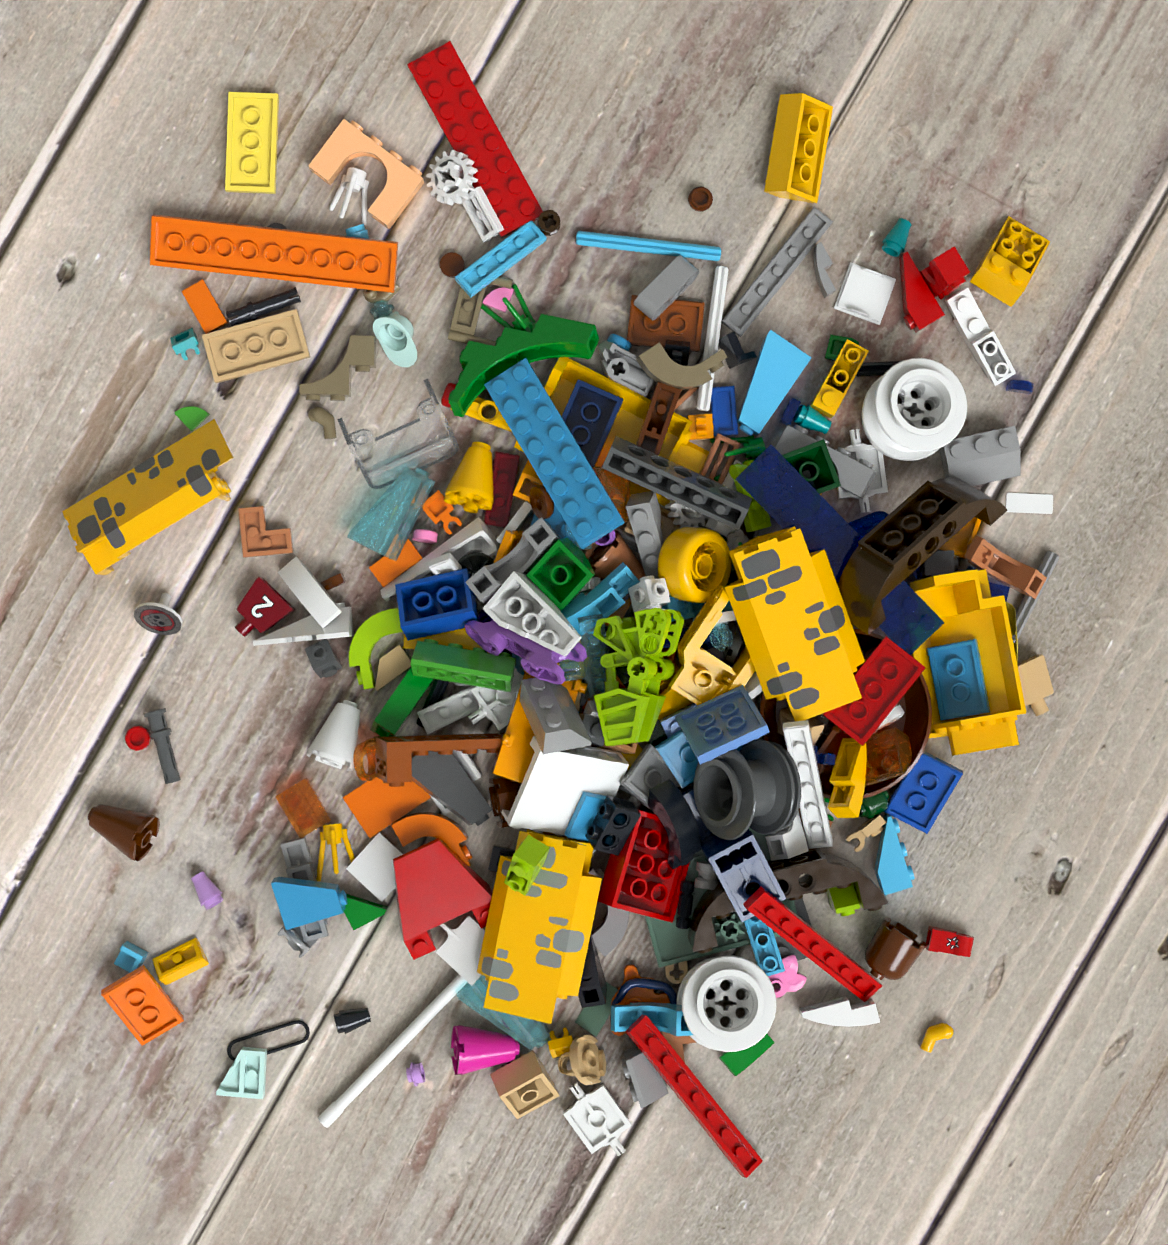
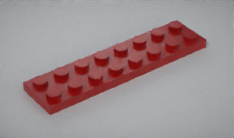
(474, 133)

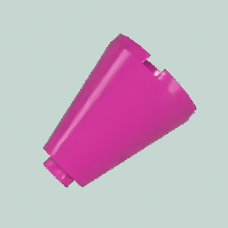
(480, 1049)

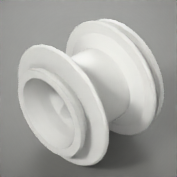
(890, 424)
(758, 1003)

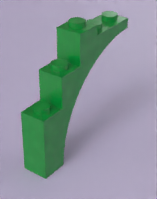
(548, 339)

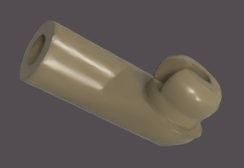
(376, 296)
(326, 419)

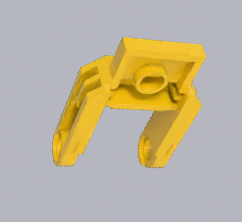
(702, 673)

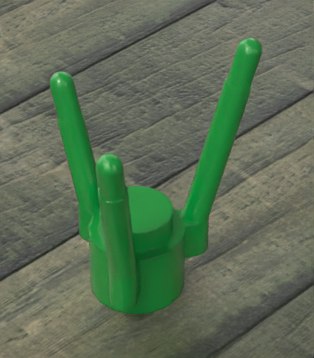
(521, 323)
(751, 448)

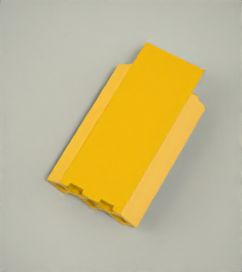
(629, 419)

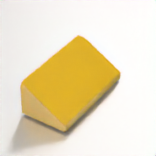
(180, 961)

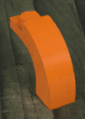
(433, 825)

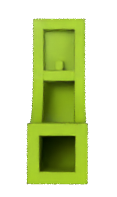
(365, 638)

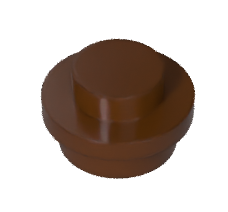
(700, 199)

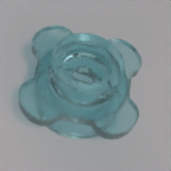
(721, 637)

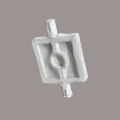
(873, 456)
(496, 704)
(597, 1119)

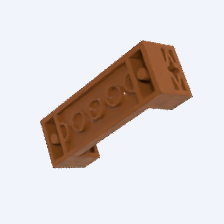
(395, 752)

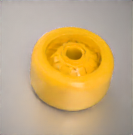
(694, 563)

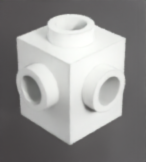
(649, 593)

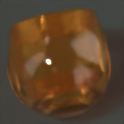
(367, 748)

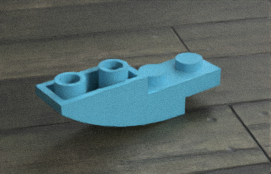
(602, 599)

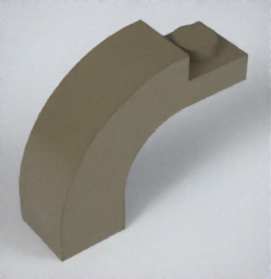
(663, 369)

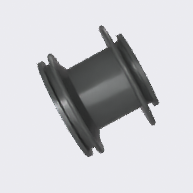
(747, 790)

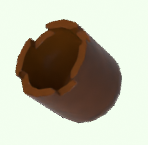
(892, 951)

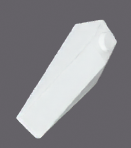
(531, 614)
(309, 629)

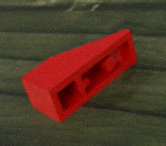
(918, 301)

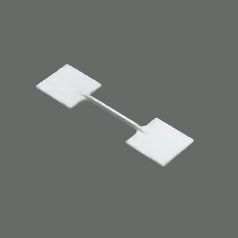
(376, 872)

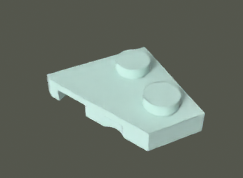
(246, 1075)

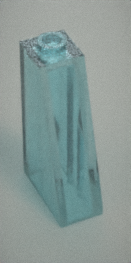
(394, 514)
(524, 1030)

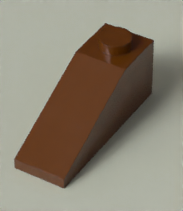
(658, 418)

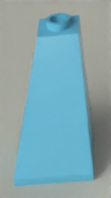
(772, 377)

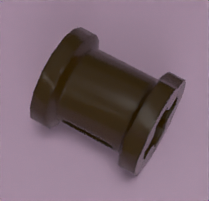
(544, 216)

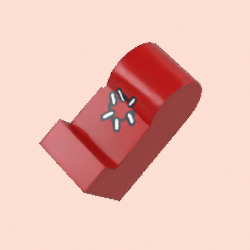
(948, 942)

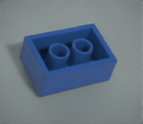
(436, 604)

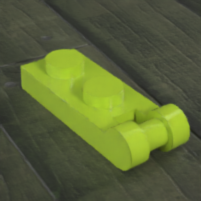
(756, 516)

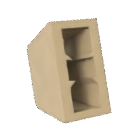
(1035, 683)

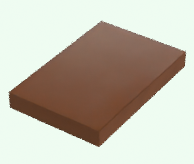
(678, 322)

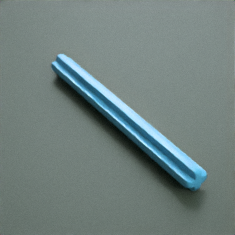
(648, 245)

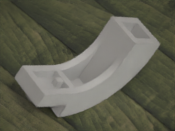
(613, 927)

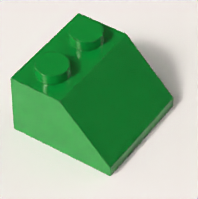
(562, 572)

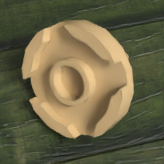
(586, 1060)

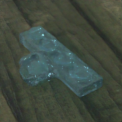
(591, 667)

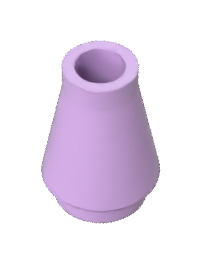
(206, 890)

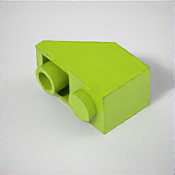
(526, 864)
(843, 900)

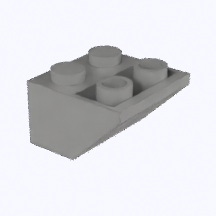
(646, 1082)

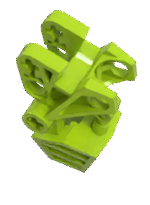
(632, 713)

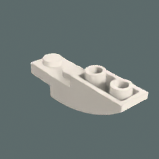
(978, 337)

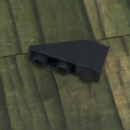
(593, 983)

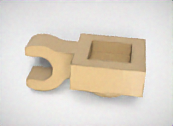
(870, 827)

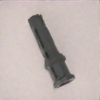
(160, 734)

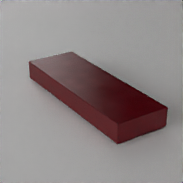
(504, 480)

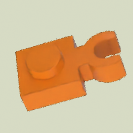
(440, 511)

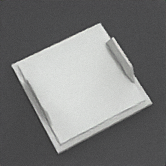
(864, 293)

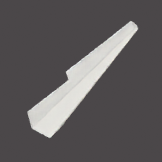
(471, 539)

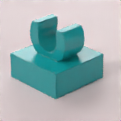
(185, 341)

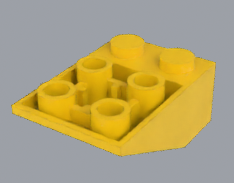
(1010, 262)

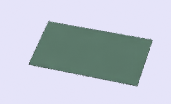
(594, 1017)

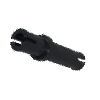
(263, 307)

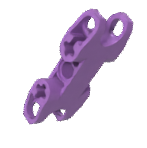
(536, 658)

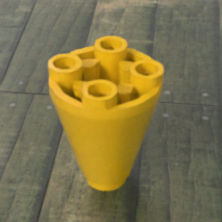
(473, 480)

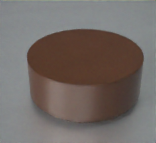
(452, 264)

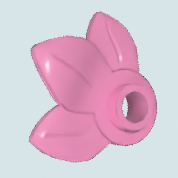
(789, 979)

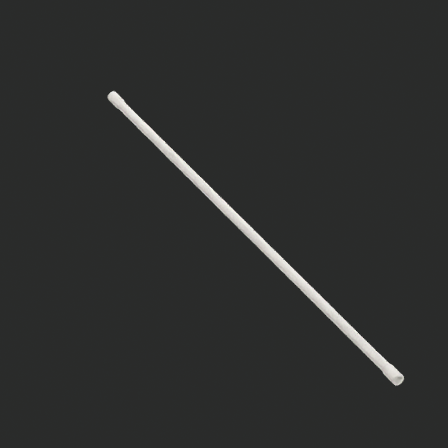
(337, 1107)

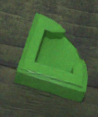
(192, 416)

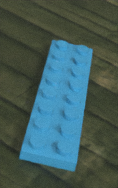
(554, 453)

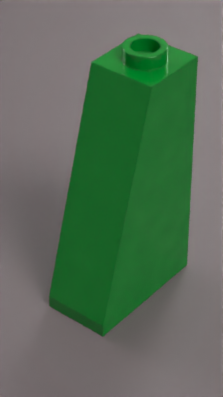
(400, 705)

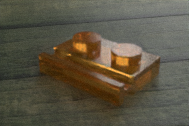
(303, 808)

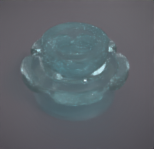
(381, 309)

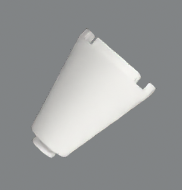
(338, 737)

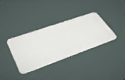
(1029, 503)

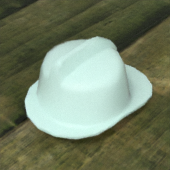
(395, 337)

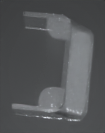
(410, 445)

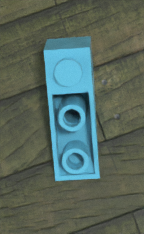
(890, 864)

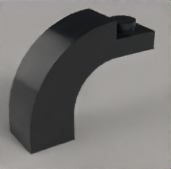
(678, 822)

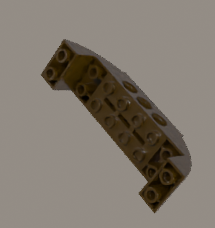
(906, 541)
(820, 872)

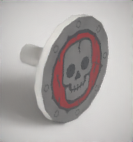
(158, 617)

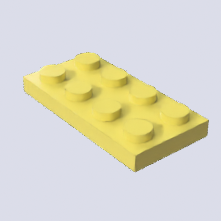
(252, 142)

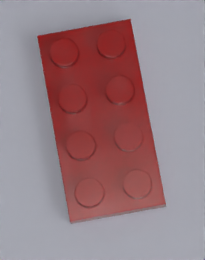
(882, 685)

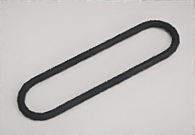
(270, 1030)

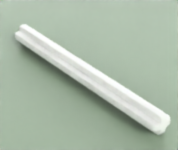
(713, 332)

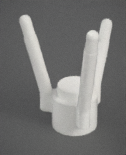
(353, 182)

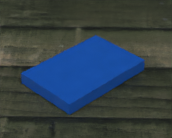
(924, 792)

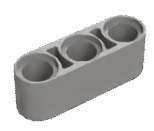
(666, 287)

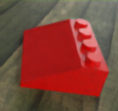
(640, 875)

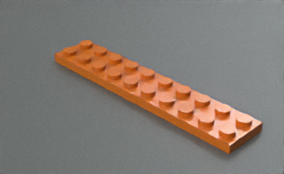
(273, 253)

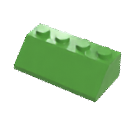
(463, 665)

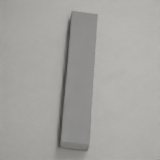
(777, 271)

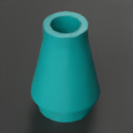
(896, 239)
(811, 419)

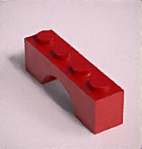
(945, 273)

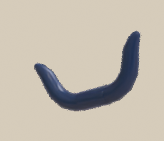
(645, 983)

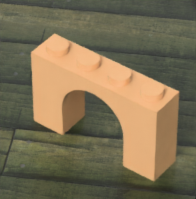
(349, 143)

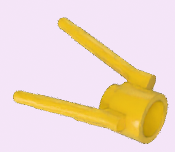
(333, 835)

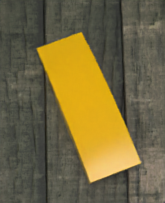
(848, 779)

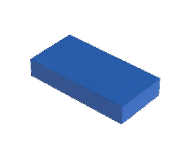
(724, 411)

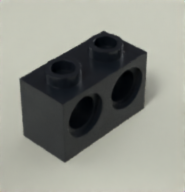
(612, 825)

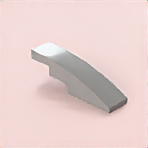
(301, 867)

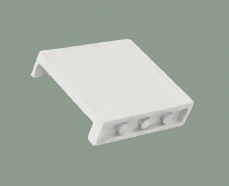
(557, 783)

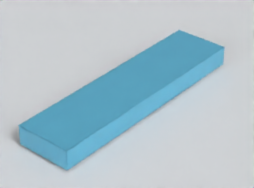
(500, 258)

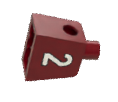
(262, 608)

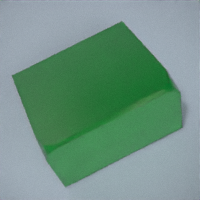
(835, 345)

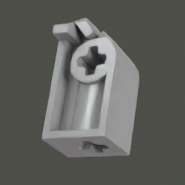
(632, 374)

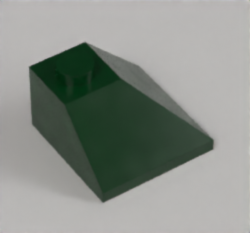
(815, 466)

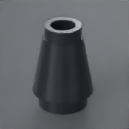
(351, 1019)

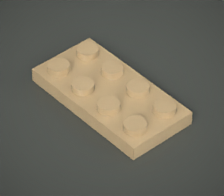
(256, 346)

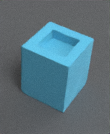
(130, 957)

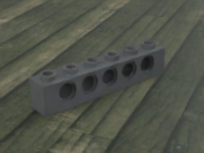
(677, 483)

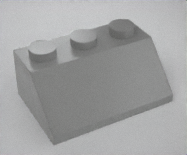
(983, 457)
(552, 716)

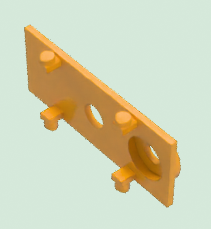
(515, 749)

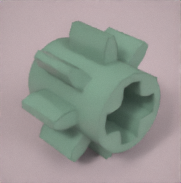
(732, 934)

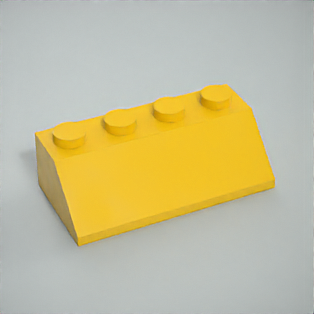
(798, 148)

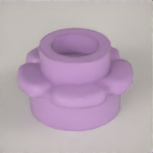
(415, 1073)

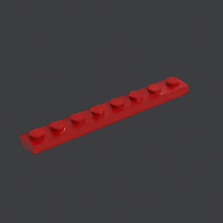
(812, 944)
(694, 1095)

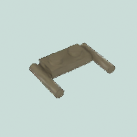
(468, 312)

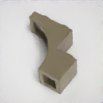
(337, 385)

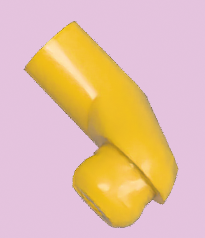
(935, 1033)

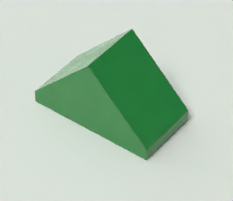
(362, 911)

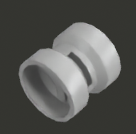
(706, 876)

